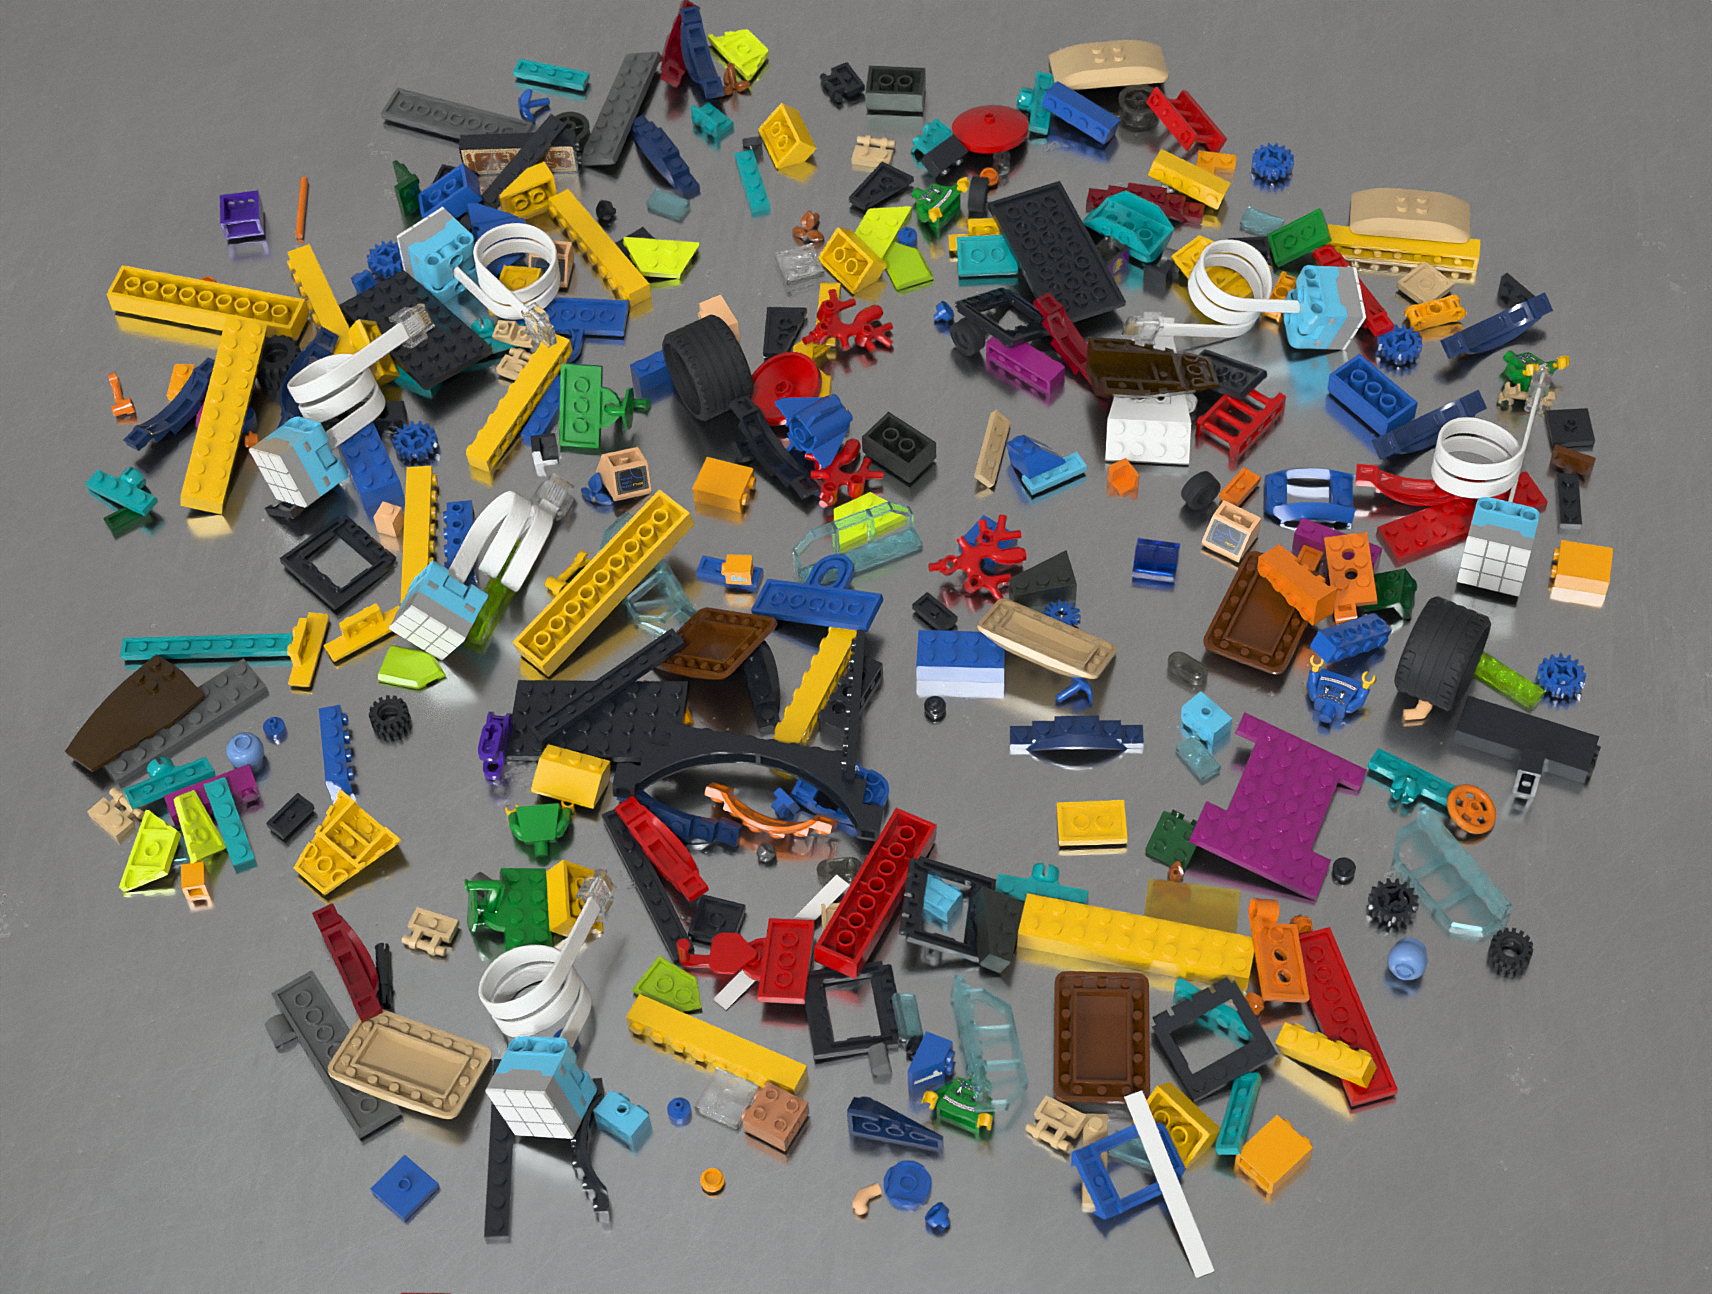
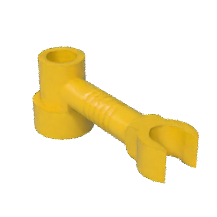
(557, 584)

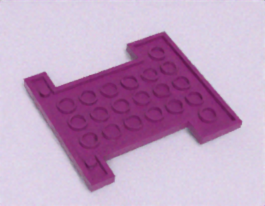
(1277, 808)

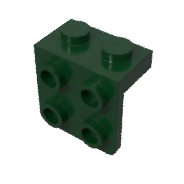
(406, 189)
(1394, 590)
(1171, 839)

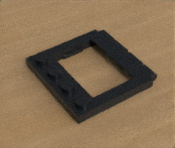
(973, 306)
(320, 583)
(914, 904)
(819, 1017)
(1230, 1066)

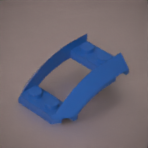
(1340, 503)
(1097, 1178)

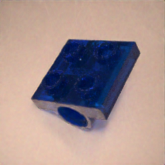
(1156, 560)

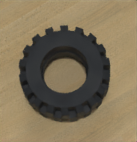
(276, 349)

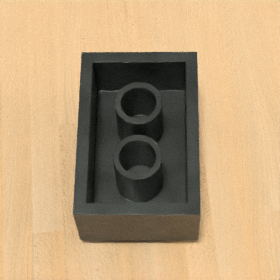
(895, 88)
(899, 447)

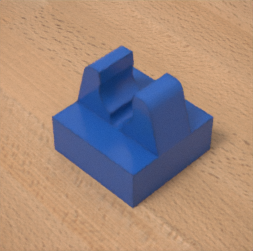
(363, 281)
(783, 803)

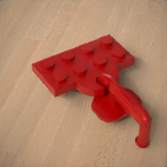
(777, 961)

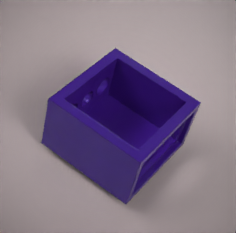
(241, 218)

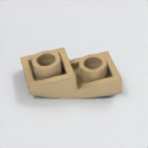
(513, 334)

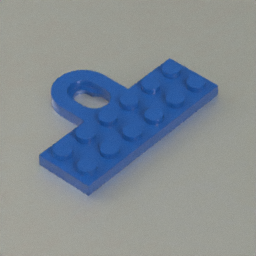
(587, 317)
(820, 604)

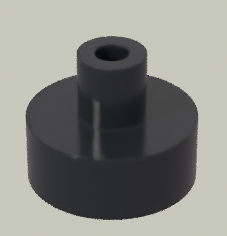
(605, 210)

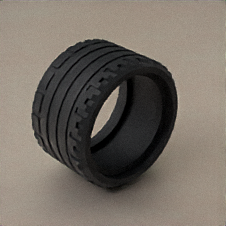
(707, 366)
(1442, 653)

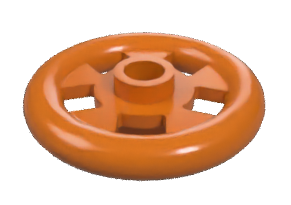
(1471, 809)

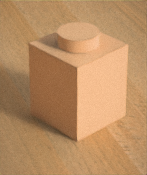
(389, 519)

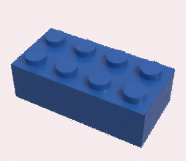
(1371, 395)
(370, 467)
(958, 657)

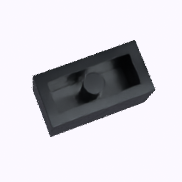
(944, 156)
(1528, 772)

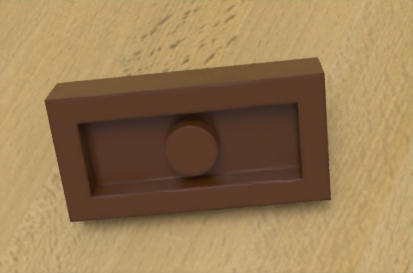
(1572, 460)

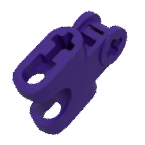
(494, 743)

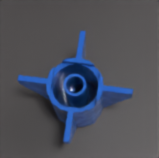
(486, 218)
(816, 425)

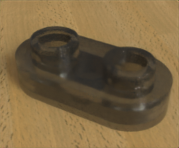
(1188, 668)
(838, 867)

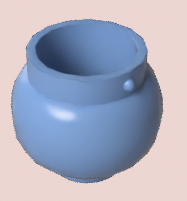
(244, 750)
(1408, 959)

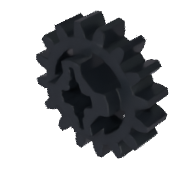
(1397, 910)

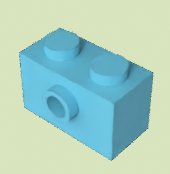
(1206, 718)
(622, 1117)

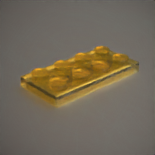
(1193, 904)

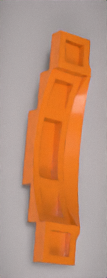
(759, 822)

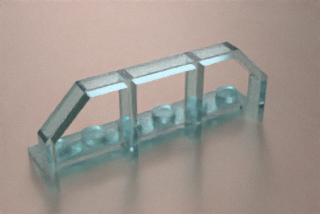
(868, 554)
(664, 575)
(1467, 867)
(970, 1031)

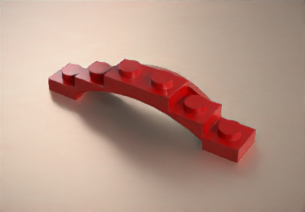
(1376, 315)
(1403, 489)
(663, 848)

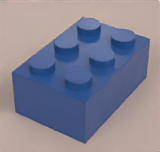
(451, 192)

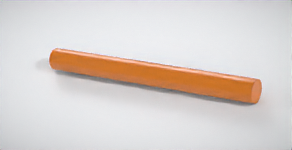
(301, 207)

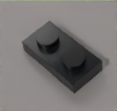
(1514, 290)
(934, 612)
(290, 815)

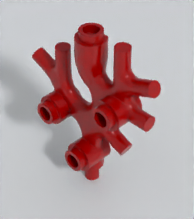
(832, 326)
(835, 477)
(972, 555)

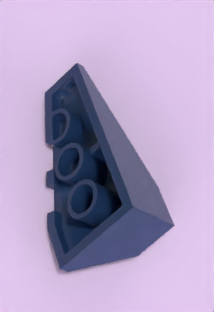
(879, 1121)

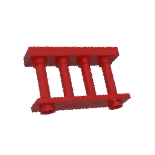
(1186, 120)
(1249, 431)

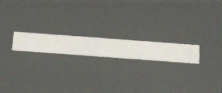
(811, 911)
(1169, 1184)

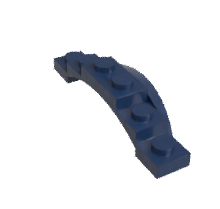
(697, 54)
(664, 155)
(1498, 328)
(317, 349)
(177, 412)
(1425, 429)
(1076, 733)
(690, 827)

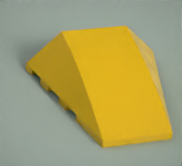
(1222, 277)
(343, 845)

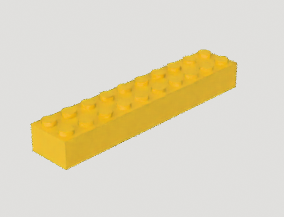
(204, 302)
(223, 415)
(603, 583)
(1135, 941)

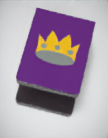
(1120, 258)

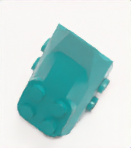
(1134, 223)

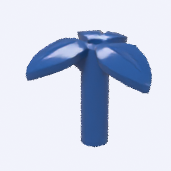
(525, 104)
(596, 485)
(1081, 684)

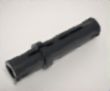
(383, 971)

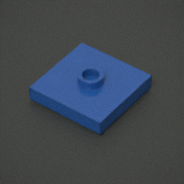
(404, 1187)

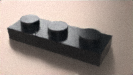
(1568, 501)

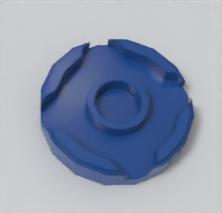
(907, 1184)

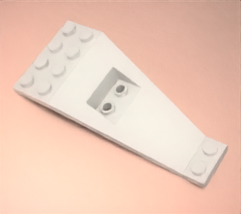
(1149, 427)

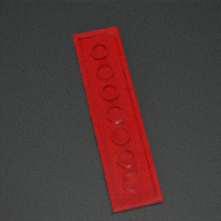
(1447, 521)
(1342, 1012)

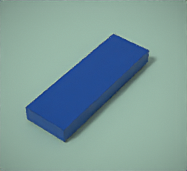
(711, 569)

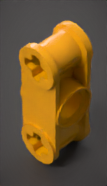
(1283, 286)
(1435, 312)

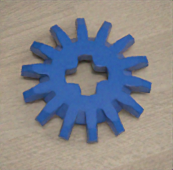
(1069, 618)

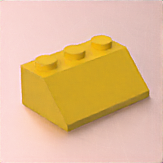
(786, 137)
(851, 260)
(362, 334)
(571, 776)
(563, 905)
(1185, 1122)

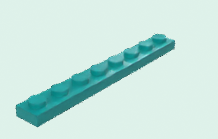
(206, 646)

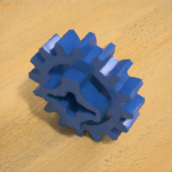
(1272, 161)
(385, 259)
(1400, 344)
(417, 441)
(1561, 675)

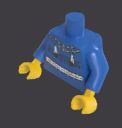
(1336, 693)

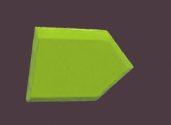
(906, 266)
(409, 668)
(669, 986)

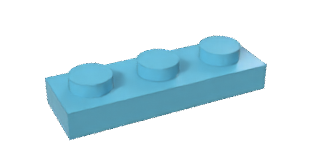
(1073, 467)

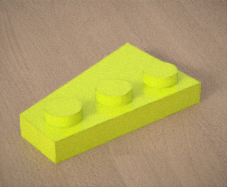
(197, 827)

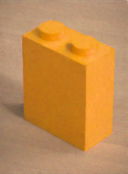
(724, 484)
(1582, 567)
(1274, 1153)

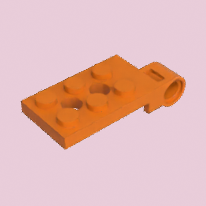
(1352, 592)
(1279, 938)

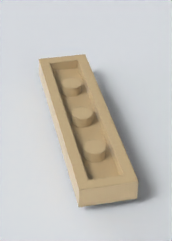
(992, 449)
(1094, 1130)

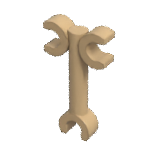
(1512, 393)

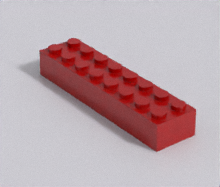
(874, 894)

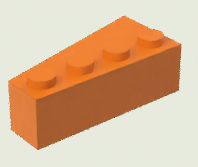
(1297, 584)

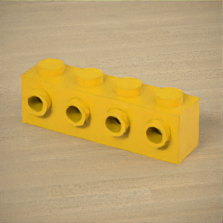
(1189, 179)
(1325, 1054)

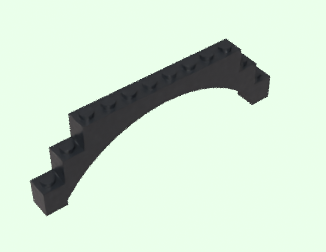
(698, 747)

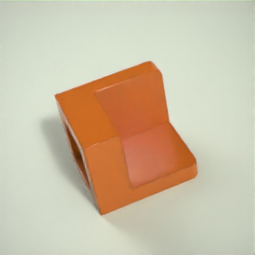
(1123, 476)

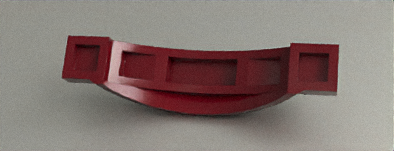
(672, 58)
(1172, 205)
(1066, 337)
(351, 960)

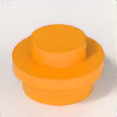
(712, 1180)

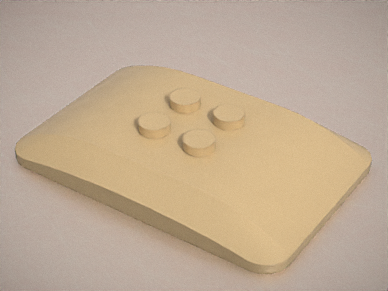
(1109, 64)
(1410, 215)
(1046, 640)
(410, 1064)

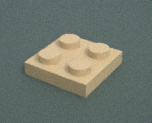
(1425, 284)

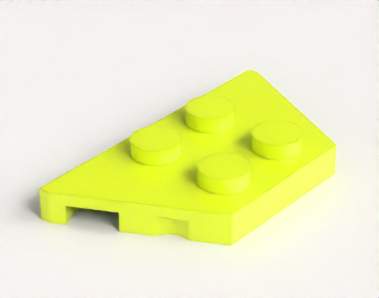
(742, 50)
(881, 227)
(660, 257)
(858, 532)
(151, 852)

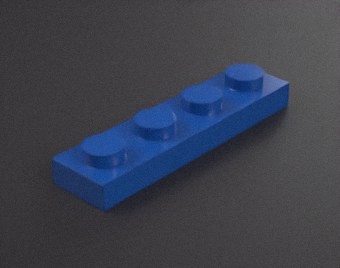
(544, 413)

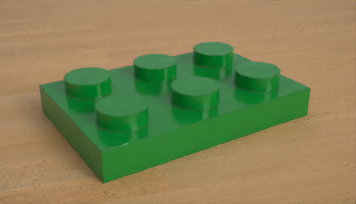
(1299, 237)

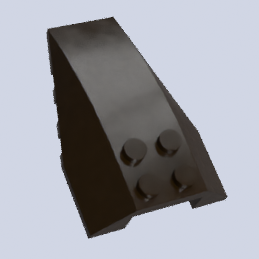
(1140, 371)
(135, 710)

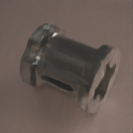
(1003, 162)

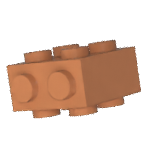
(775, 1115)

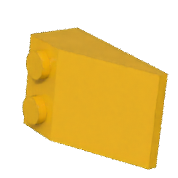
(529, 192)

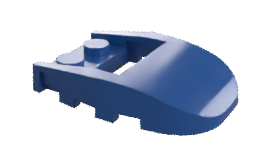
(876, 793)

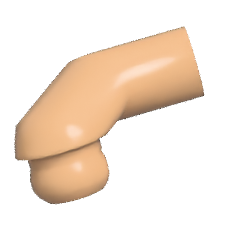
(1420, 712)
(863, 1196)

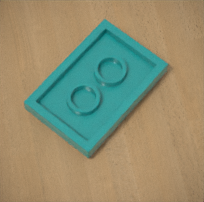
(984, 256)

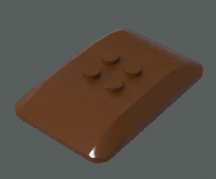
(1255, 621)
(717, 642)
(1101, 1036)

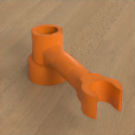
(122, 405)

